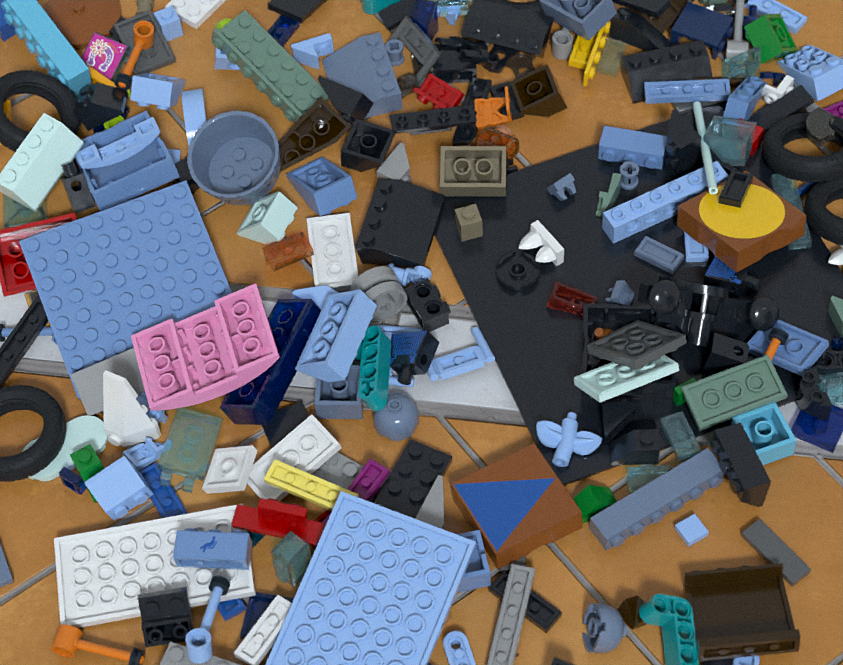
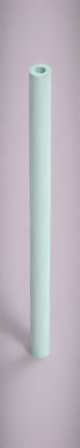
(705, 150)

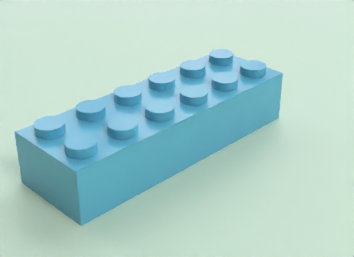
(47, 43)

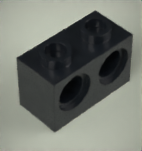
(425, 306)

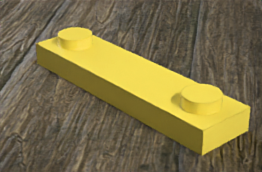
(304, 485)

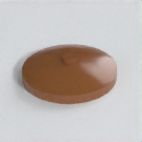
(82, 18)

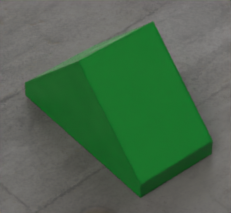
(593, 500)

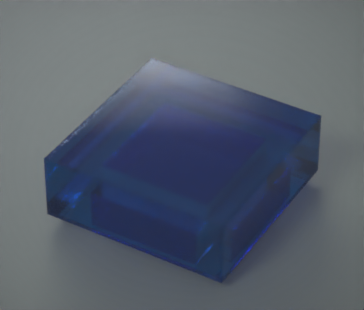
(72, 481)

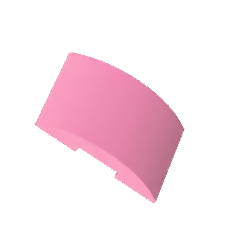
(206, 352)

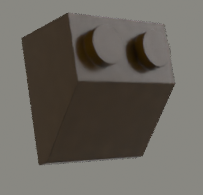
(538, 93)

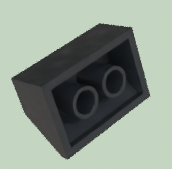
(741, 464)

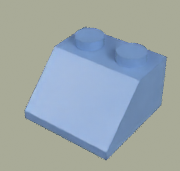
(156, 90)
(119, 488)

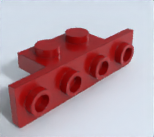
(278, 520)

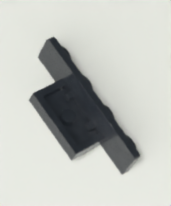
(433, 120)

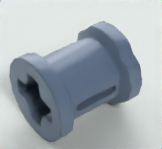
(394, 49)
(633, 172)

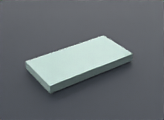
(617, 379)

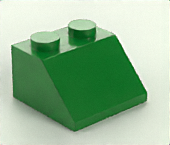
(771, 36)

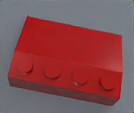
(14, 270)

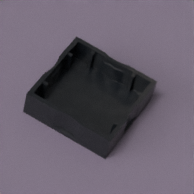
(615, 317)

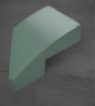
(607, 199)

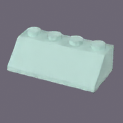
(38, 162)

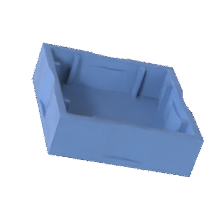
(132, 176)

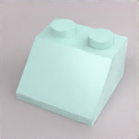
(268, 219)

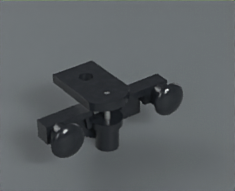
(673, 299)

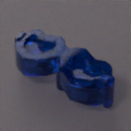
(773, 75)

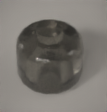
(407, 83)

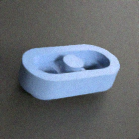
(458, 656)

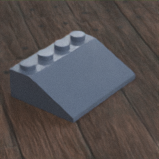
(366, 69)

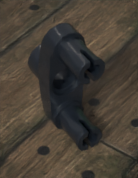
(469, 49)

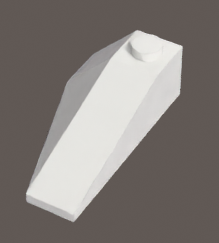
(123, 415)

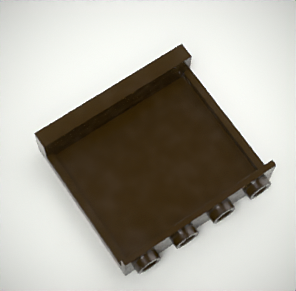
(741, 612)

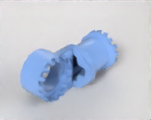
(410, 275)

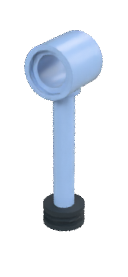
(200, 636)

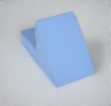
(308, 51)

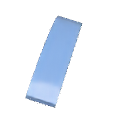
(120, 149)

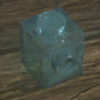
(833, 386)

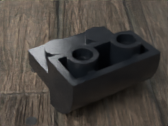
(165, 616)

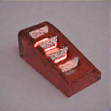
(567, 291)

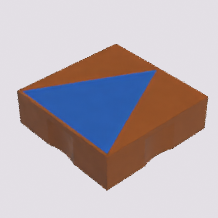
(516, 505)

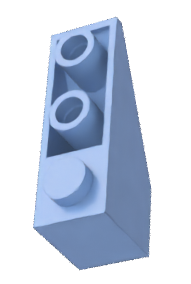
(744, 98)

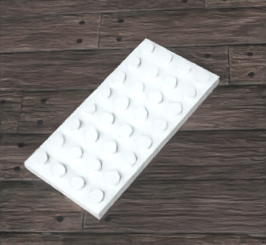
(110, 566)

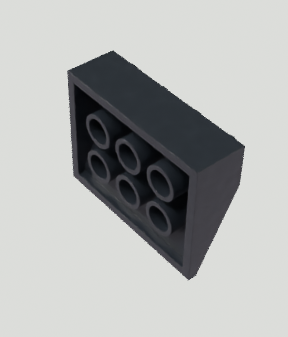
(399, 224)

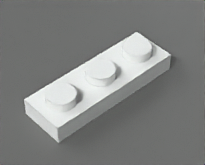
(263, 633)

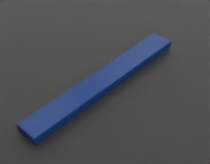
(169, 505)

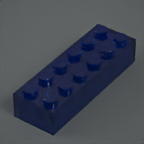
(259, 399)

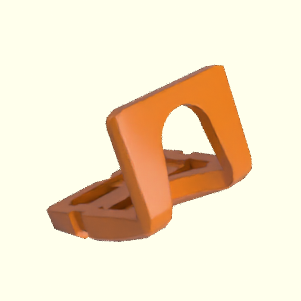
(487, 111)

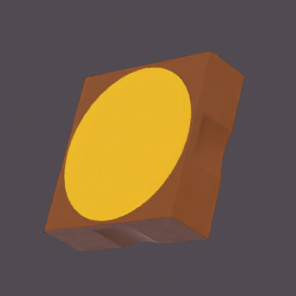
(742, 233)

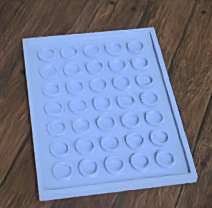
(373, 590)

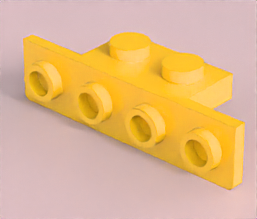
(587, 54)

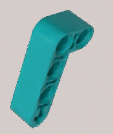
(374, 368)
(677, 626)

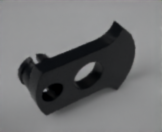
(496, 64)

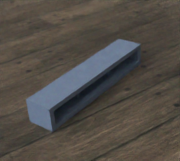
(656, 499)

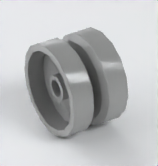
(383, 289)

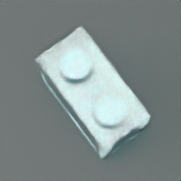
(291, 559)

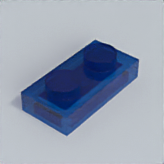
(283, 29)

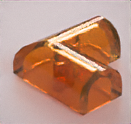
(491, 137)

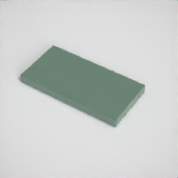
(733, 392)

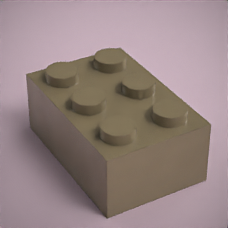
(473, 170)

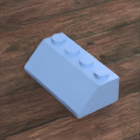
(336, 336)

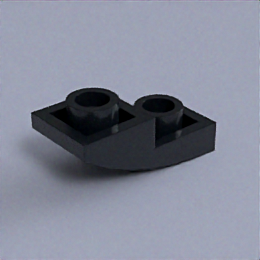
(395, 13)

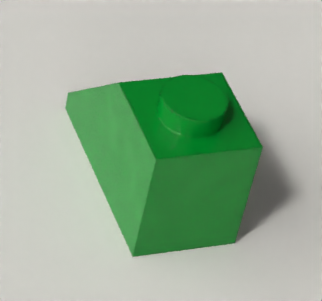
(86, 464)

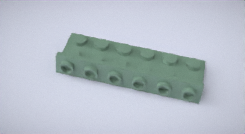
(268, 66)

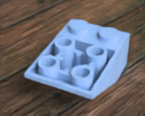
(814, 70)

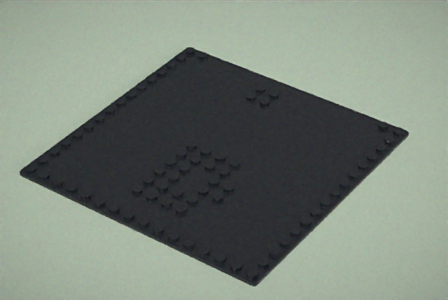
(542, 346)

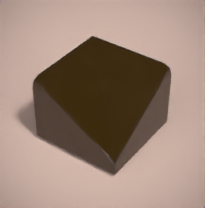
(630, 612)

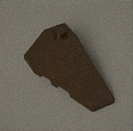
(311, 133)

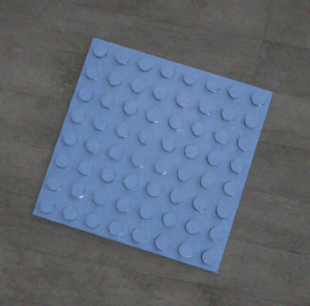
(124, 273)

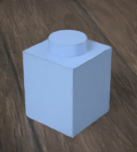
(169, 23)

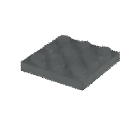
(636, 344)

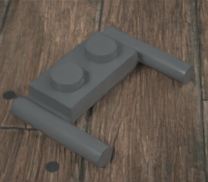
(418, 44)

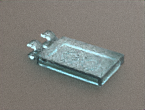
(189, 447)

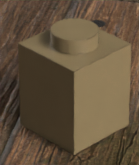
(468, 222)

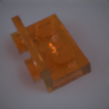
(287, 251)

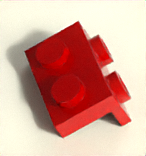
(438, 93)

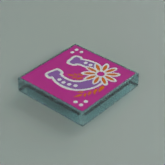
(105, 55)

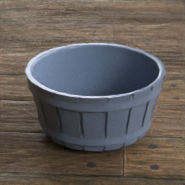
(235, 157)

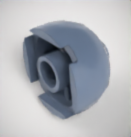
(397, 418)
(604, 628)

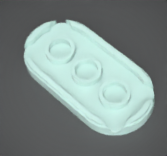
(79, 433)

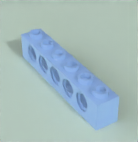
(656, 204)

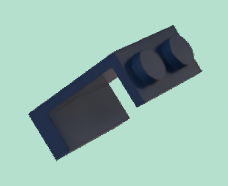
(705, 25)

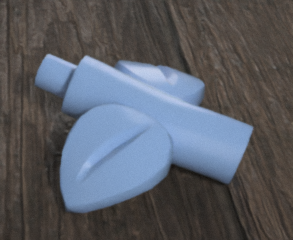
(566, 439)

